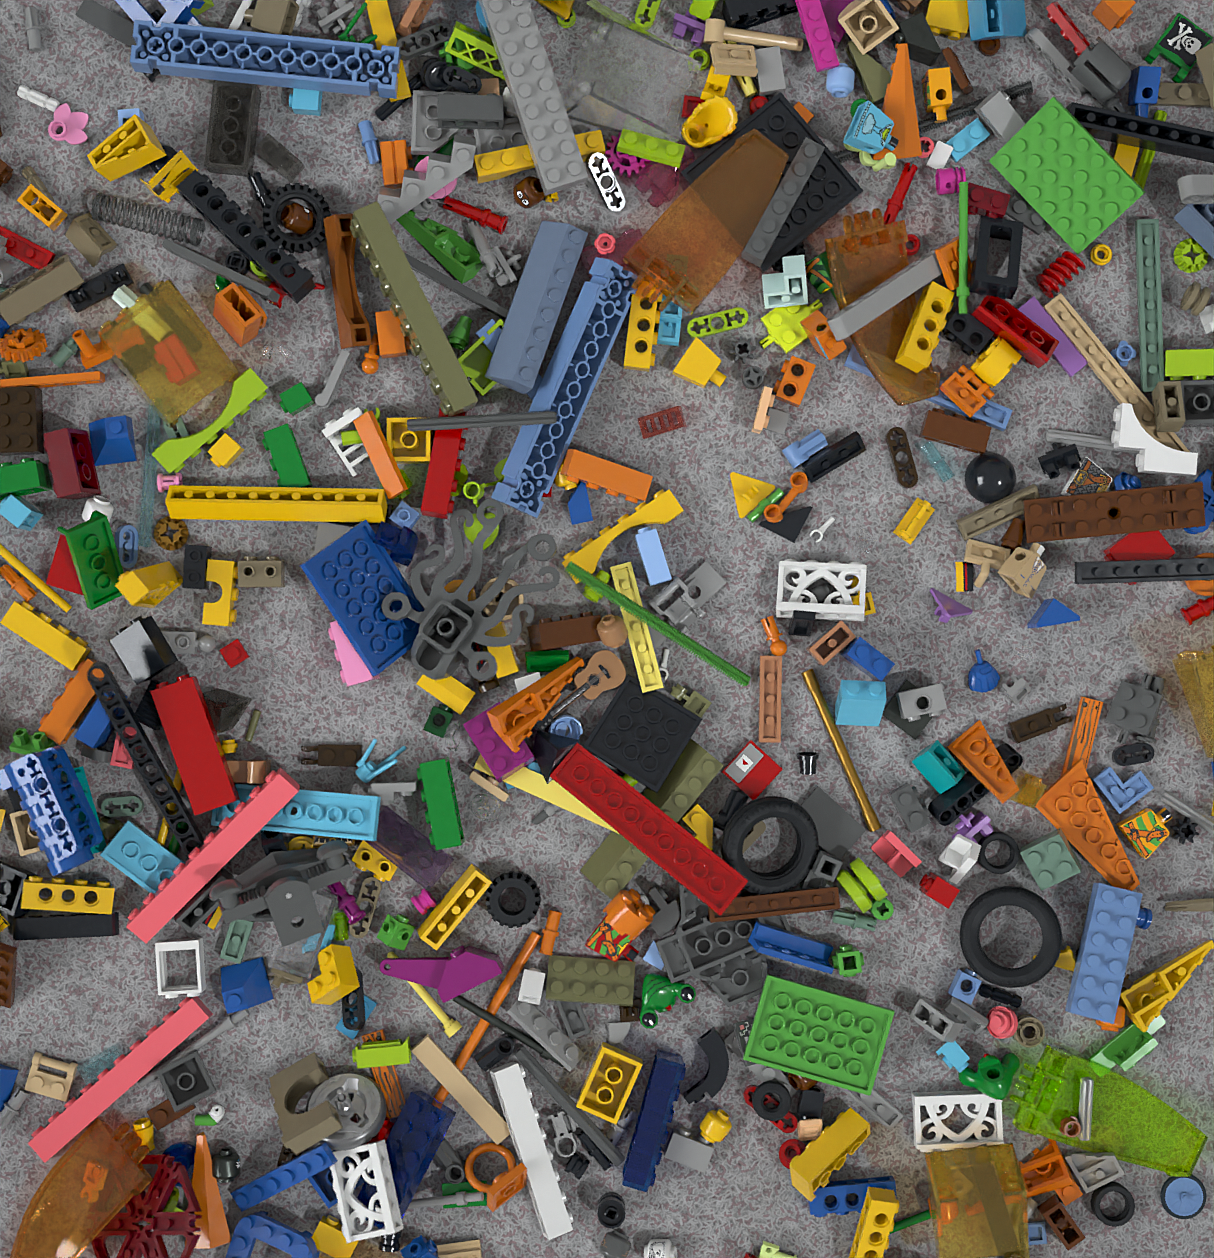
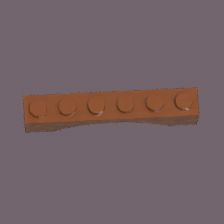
(351, 321)

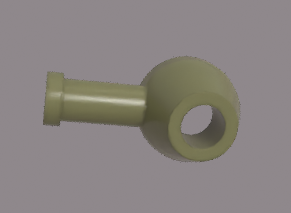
(109, 830)

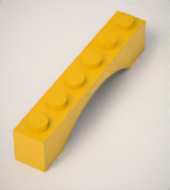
(508, 161)
(658, 511)

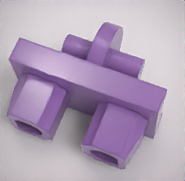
(690, 23)
(972, 824)

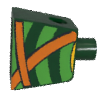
(819, 273)

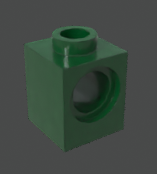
(431, 726)

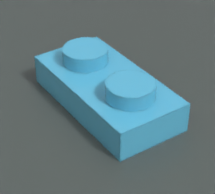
(967, 139)

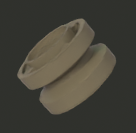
(1195, 298)
(1037, 1034)

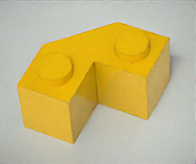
(701, 824)

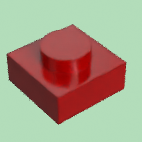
(234, 653)

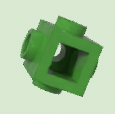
(396, 931)
(853, 966)

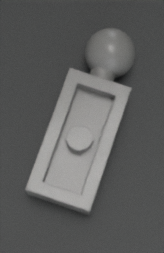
(188, 642)

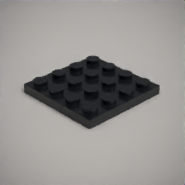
(642, 734)

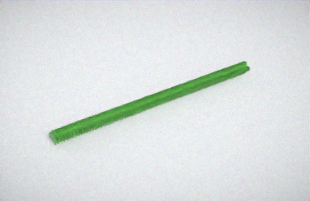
(657, 623)

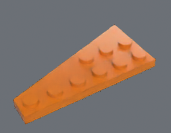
(1078, 811)

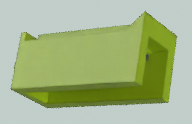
(382, 1053)

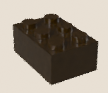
(21, 421)

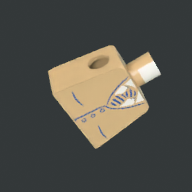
(1024, 570)

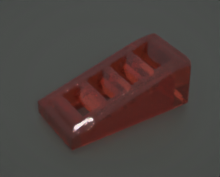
(680, 418)

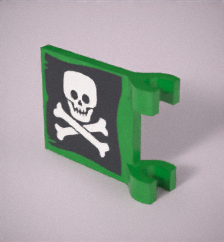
(1179, 45)

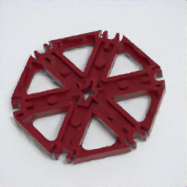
(141, 1208)

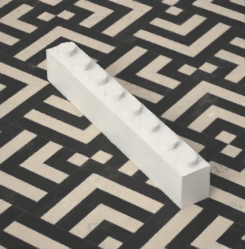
(531, 1149)

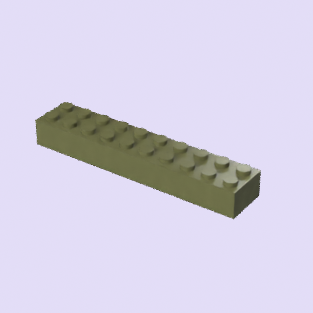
(413, 310)

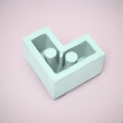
(786, 287)

